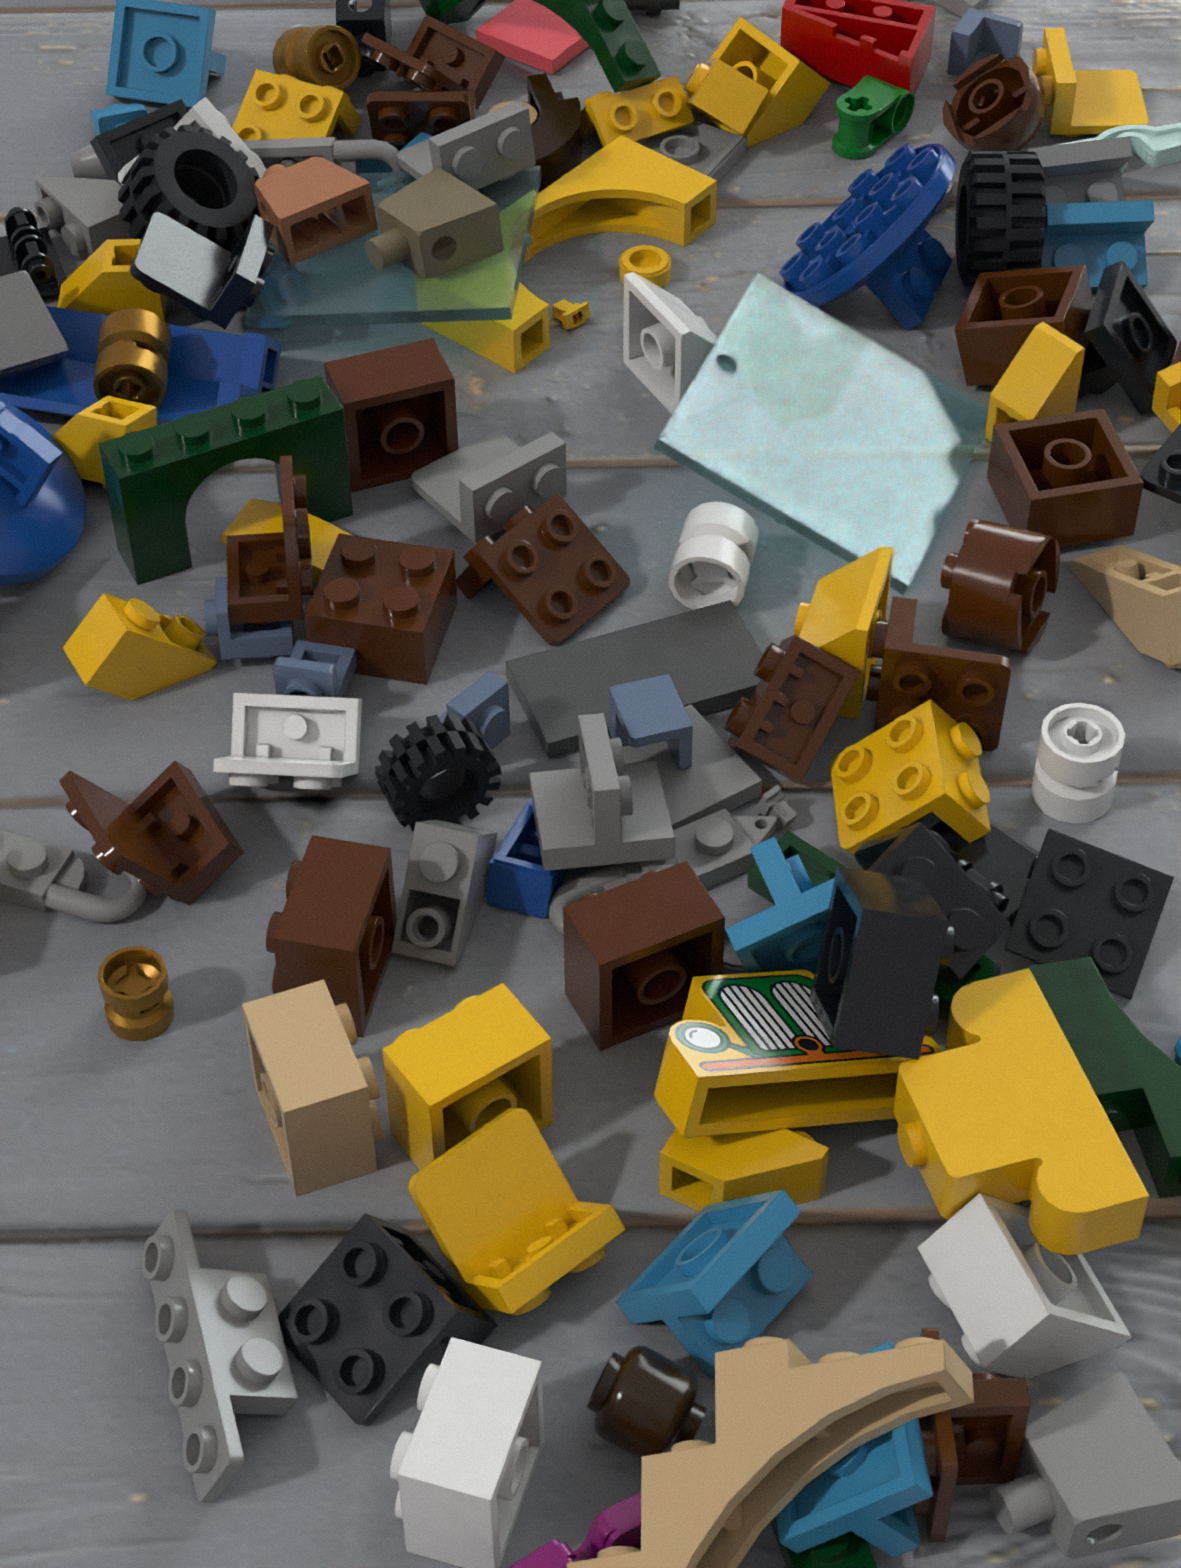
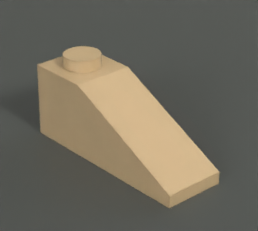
(1139, 596)

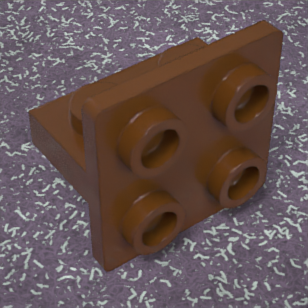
(972, 1443)

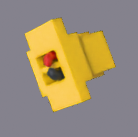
(571, 314)

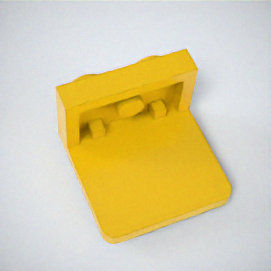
(1084, 99)
(293, 109)
(907, 771)
(510, 1215)

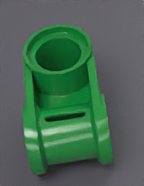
(870, 117)

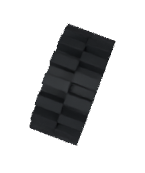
(424, 753)

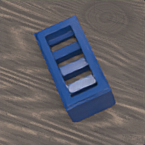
(517, 872)

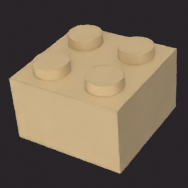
(314, 1086)

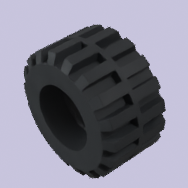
(200, 168)
(999, 213)

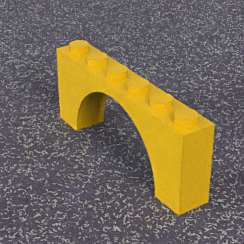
(611, 191)

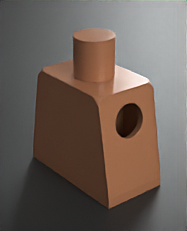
(314, 207)

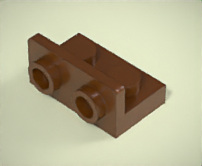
(790, 706)

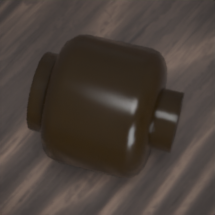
(645, 1402)

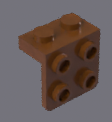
(440, 59)
(405, 114)
(273, 569)
(547, 569)
(961, 682)
(163, 838)

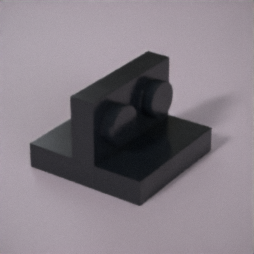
(1125, 340)

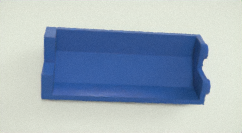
(202, 370)

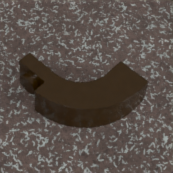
(557, 130)

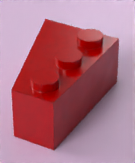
(860, 39)

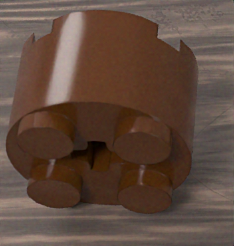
(1000, 585)

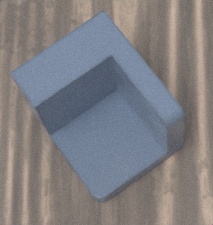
(982, 35)
(649, 714)

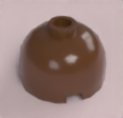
(996, 105)

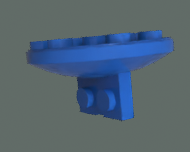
(880, 238)
(38, 499)

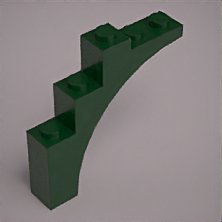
(1126, 1070)

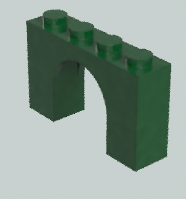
(160, 467)

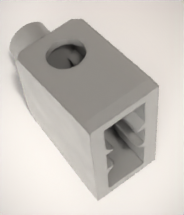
(26, 327)
(1094, 1474)

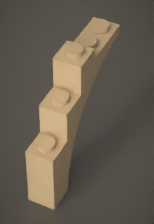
(775, 1433)

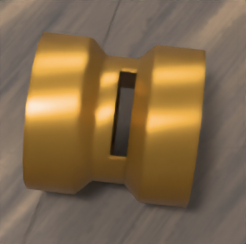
(136, 993)

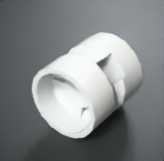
(713, 555)
(1077, 763)

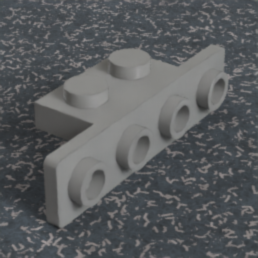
(219, 1351)

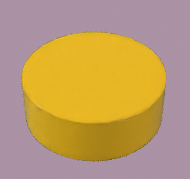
(647, 262)

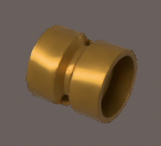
(318, 55)
(133, 357)

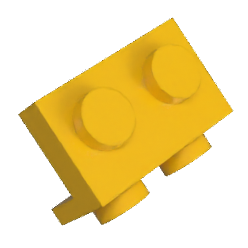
(637, 112)

